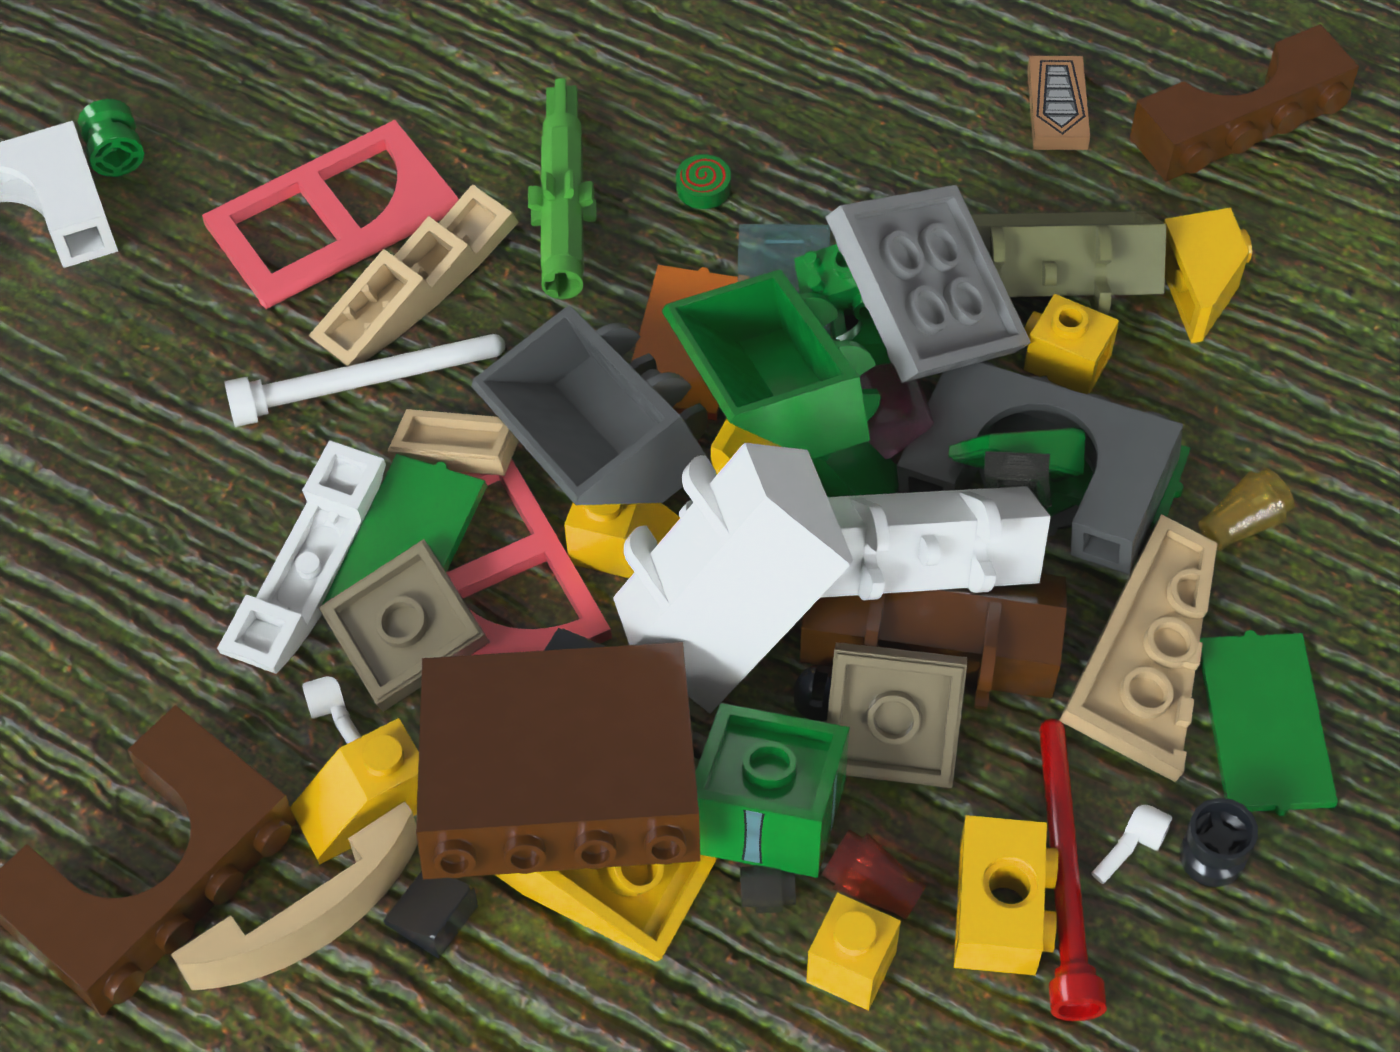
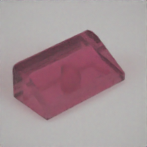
(901, 412)

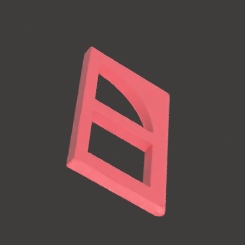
(417, 195)
(518, 557)

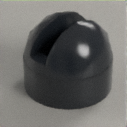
(803, 691)

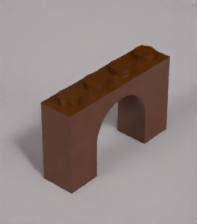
(111, 943)

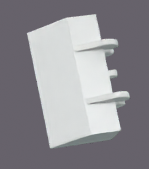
(940, 541)
(734, 566)

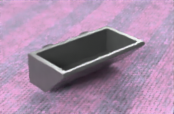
(591, 416)

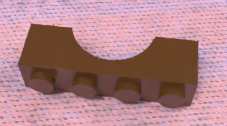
(1189, 128)

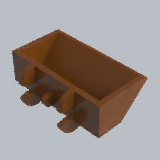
(1006, 633)

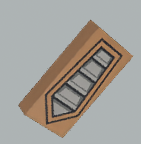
(1058, 103)

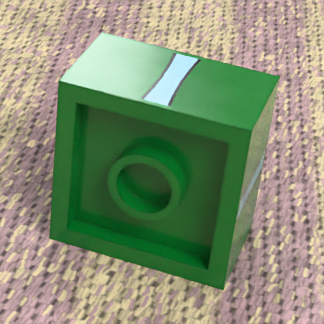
(770, 788)

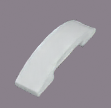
(286, 608)

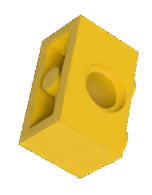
(996, 933)

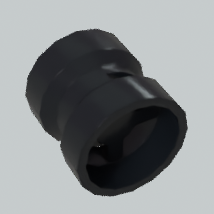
(1227, 830)

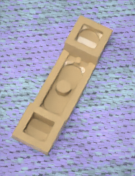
(229, 957)

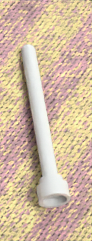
(253, 399)

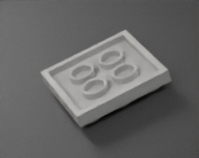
(927, 281)

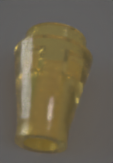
(1249, 508)

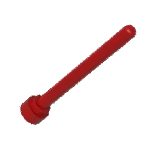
(1076, 989)

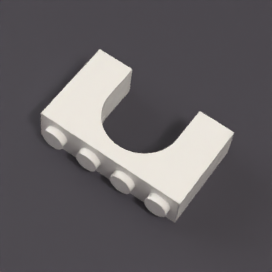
(54, 178)

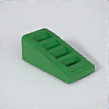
(1064, 446)

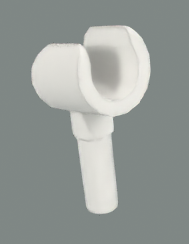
(325, 698)
(1145, 826)

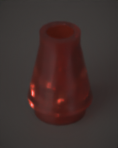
(872, 875)

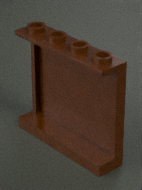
(556, 761)

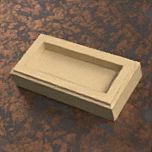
(458, 440)

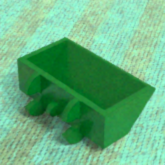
(776, 363)

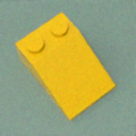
(625, 903)

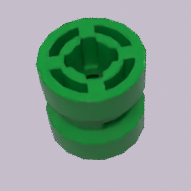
(110, 137)

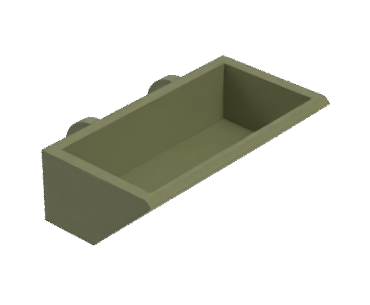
(1077, 253)

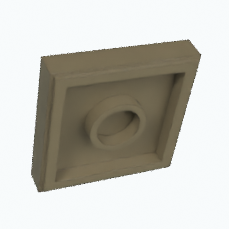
(397, 619)
(898, 711)

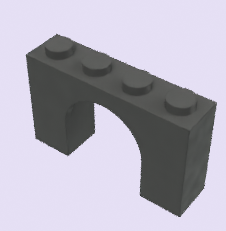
(1124, 447)

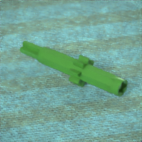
(563, 196)

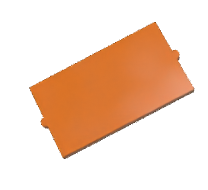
(661, 341)

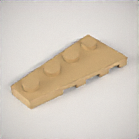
(1146, 658)

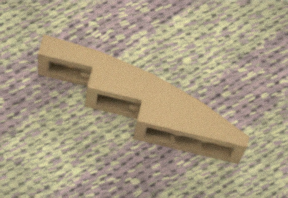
(407, 286)

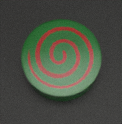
(703, 181)

